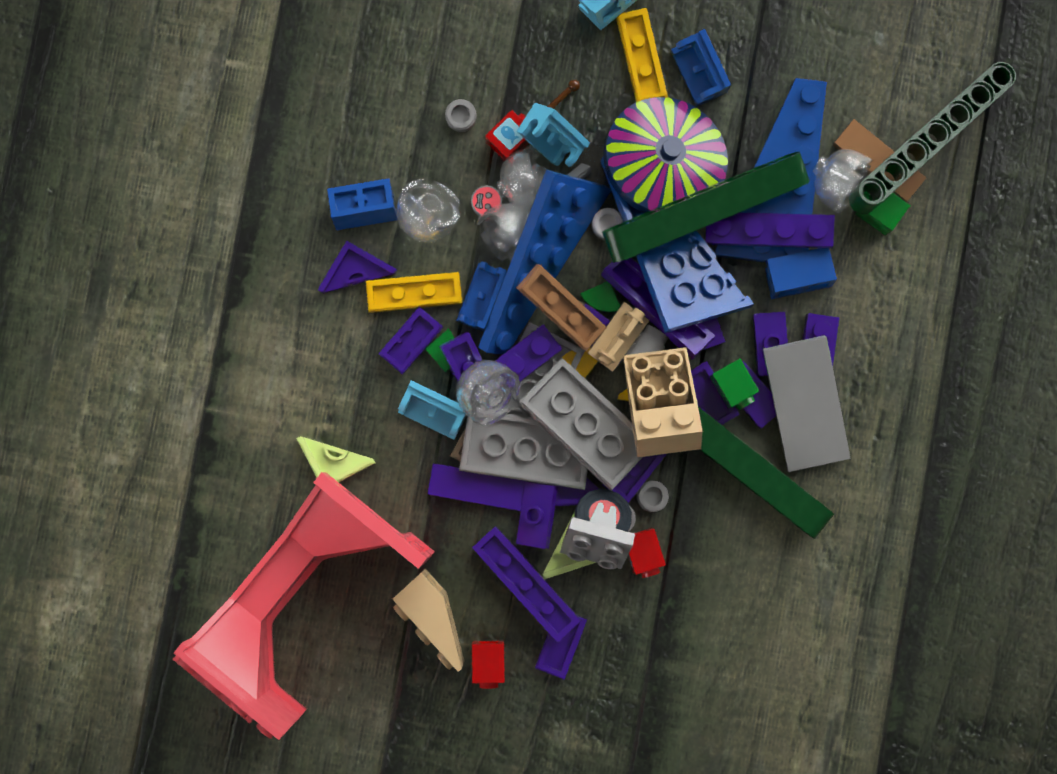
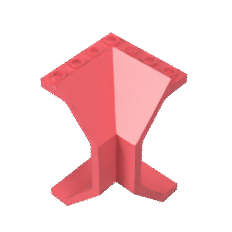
(235, 646)

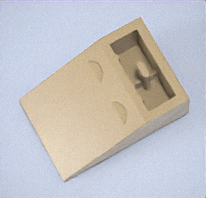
(662, 402)
(430, 611)

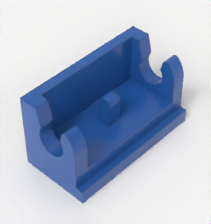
(701, 68)
(362, 204)
(800, 273)
(481, 296)

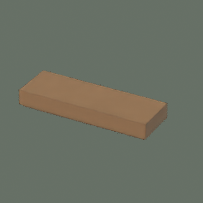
(863, 141)
(561, 307)

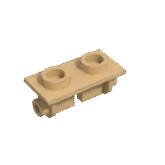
(618, 336)

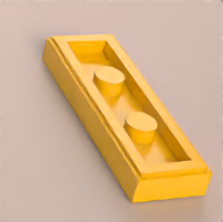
(641, 54)
(414, 292)

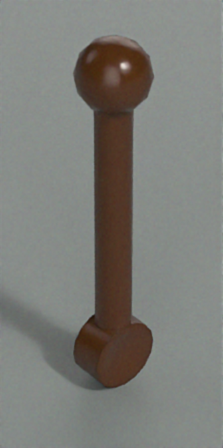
(573, 85)

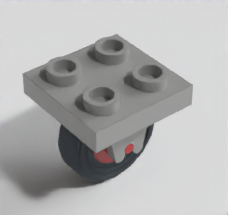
(600, 530)

